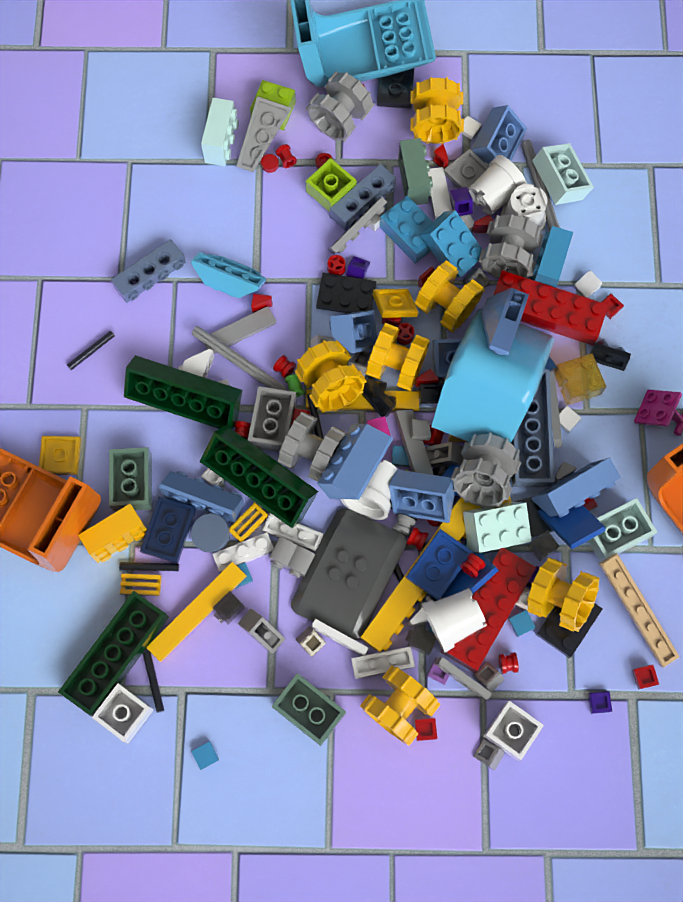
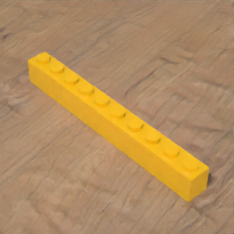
(406, 594)

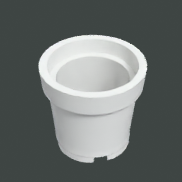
(496, 185)
(530, 200)
(376, 497)
(454, 618)

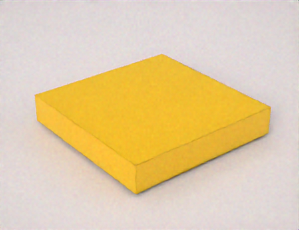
(395, 303)
(60, 454)

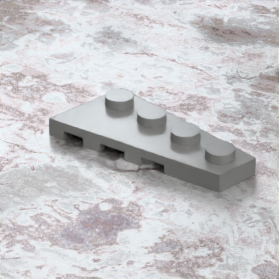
(262, 128)

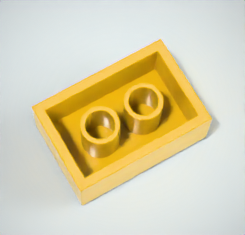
(113, 534)

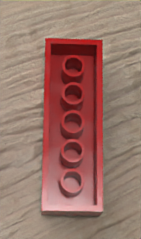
(557, 309)
(496, 602)

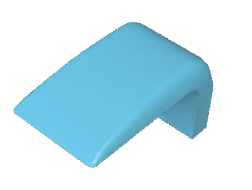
(363, 41)
(489, 389)

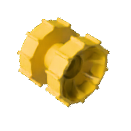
(436, 110)
(441, 291)
(390, 354)
(327, 372)
(552, 590)
(406, 697)

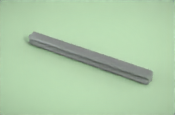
(529, 153)
(237, 359)

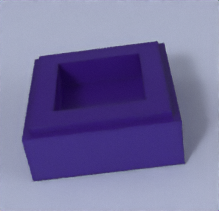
(600, 702)

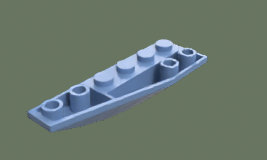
(502, 317)

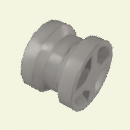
(404, 524)

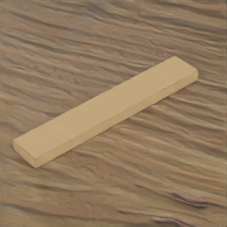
(639, 610)

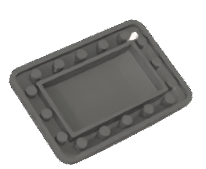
(349, 573)

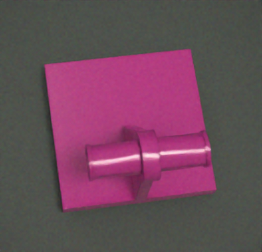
(659, 409)

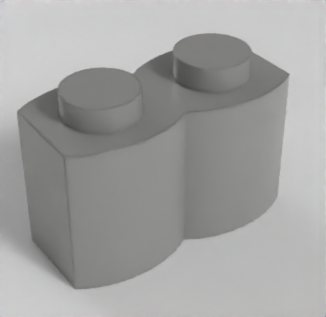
(291, 557)

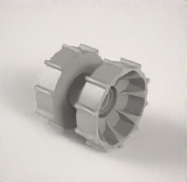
(344, 101)
(512, 241)
(303, 443)
(486, 470)

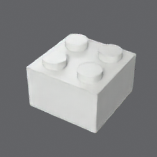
(122, 713)
(513, 730)

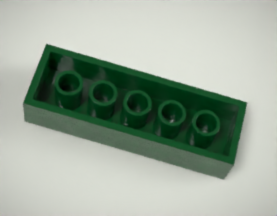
(182, 393)
(258, 476)
(113, 653)

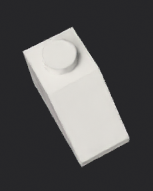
(199, 364)

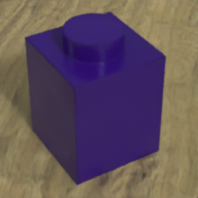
(461, 201)

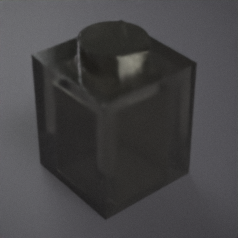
(543, 546)
(228, 608)
(421, 640)

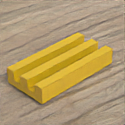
(237, 534)
(141, 584)

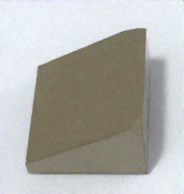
(310, 641)

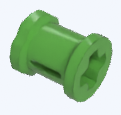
(294, 385)

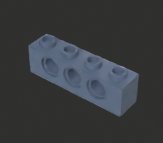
(378, 177)
(151, 262)

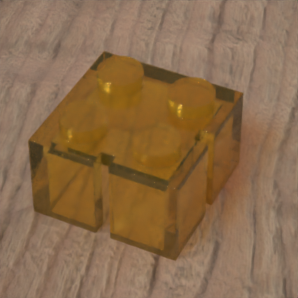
(581, 375)

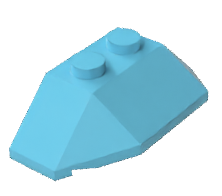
(227, 275)

